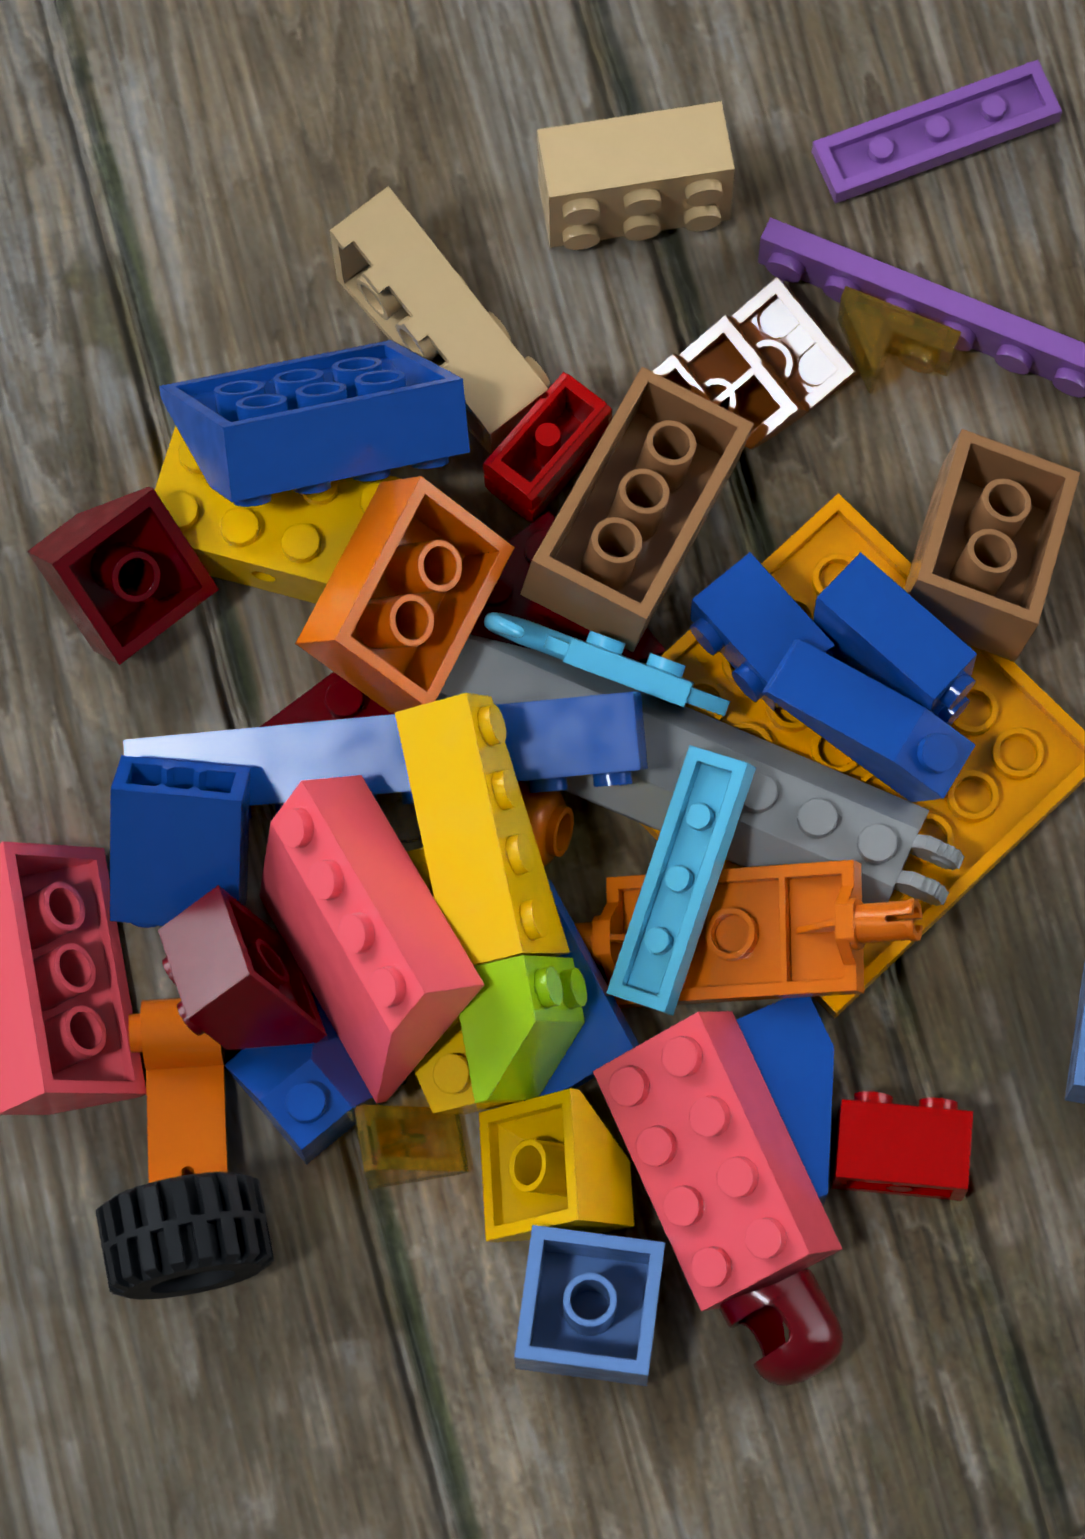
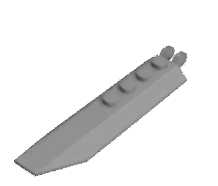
(793, 806)

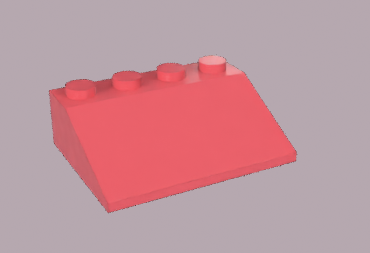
(364, 929)

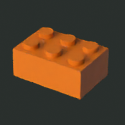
(405, 594)

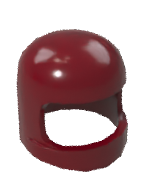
(812, 1326)

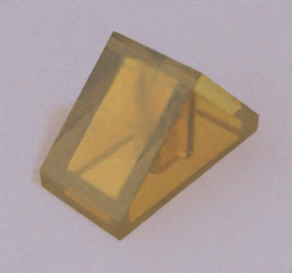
(409, 1144)

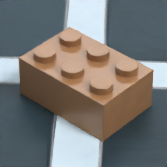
(991, 542)

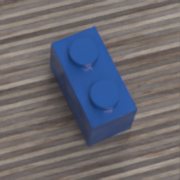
(752, 624)

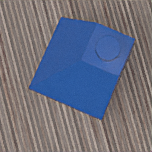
(304, 1089)

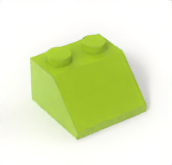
(521, 1025)

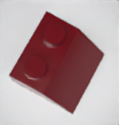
(123, 572)
(237, 977)

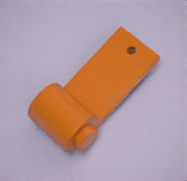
(182, 1092)

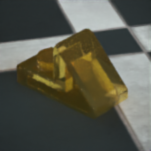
(880, 329)

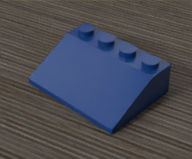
(319, 421)

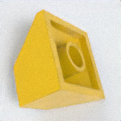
(552, 1167)

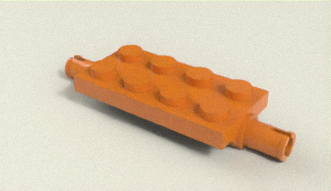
(768, 932)

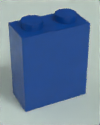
(895, 639)
(175, 836)

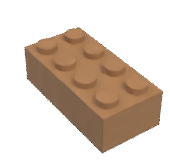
(636, 509)

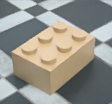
(635, 175)

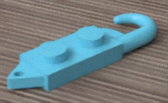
(604, 658)

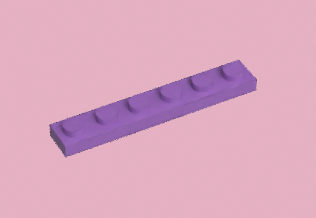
(1011, 340)

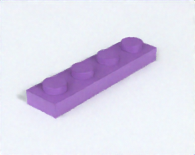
(936, 131)

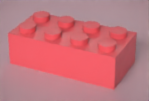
(716, 1159)

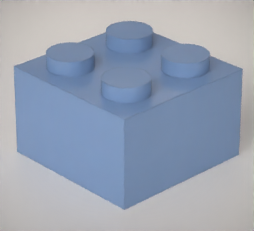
(589, 1305)

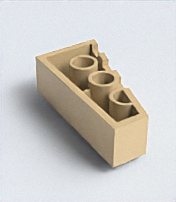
(429, 309)

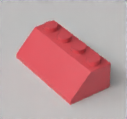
(61, 984)

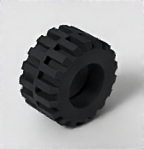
(184, 1235)

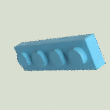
(681, 880)

